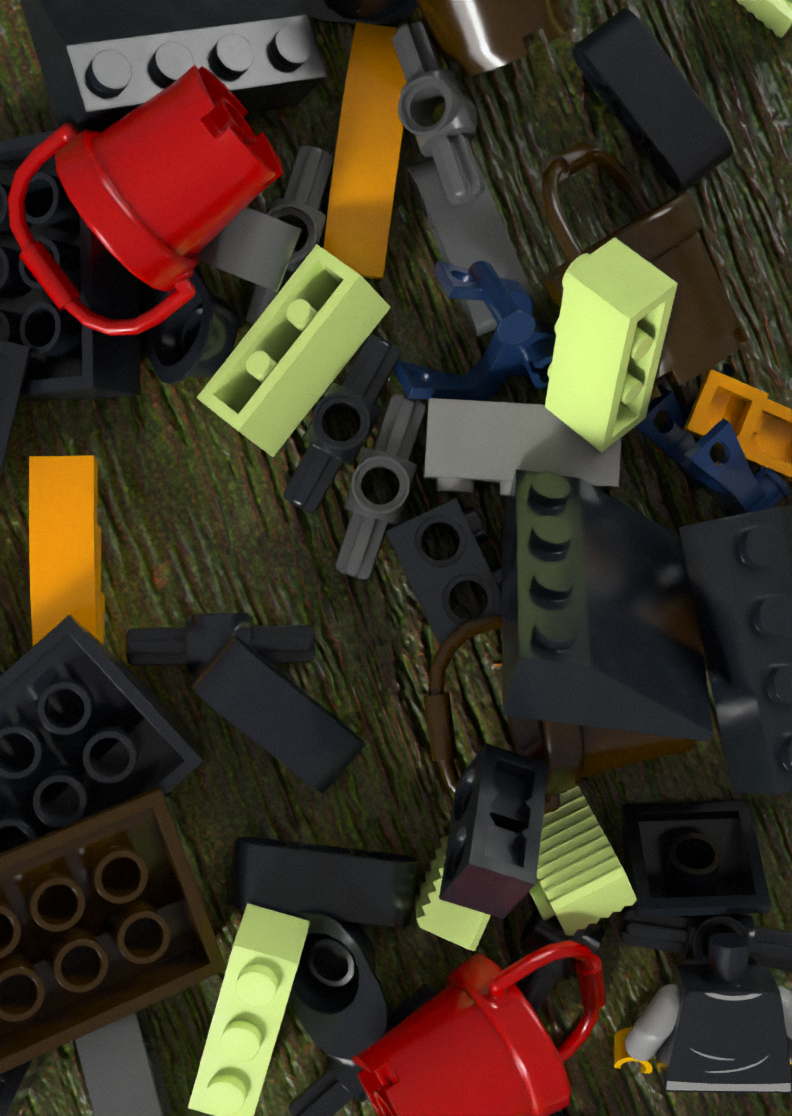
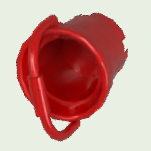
(150, 191)
(481, 1044)

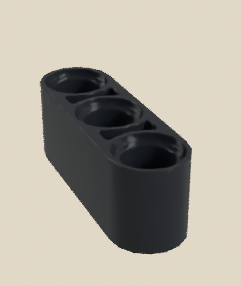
(652, 100)
(277, 714)
(323, 880)

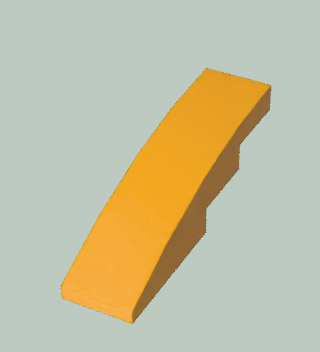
(64, 544)

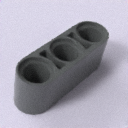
(466, 236)
(253, 248)
(124, 1069)

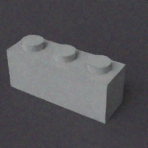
(491, 440)

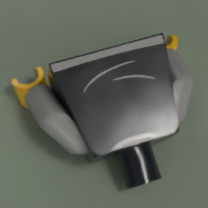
(715, 1026)

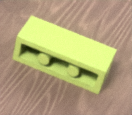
(608, 342)
(294, 350)
(248, 1012)

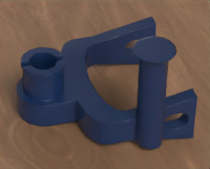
(517, 347)
(729, 479)

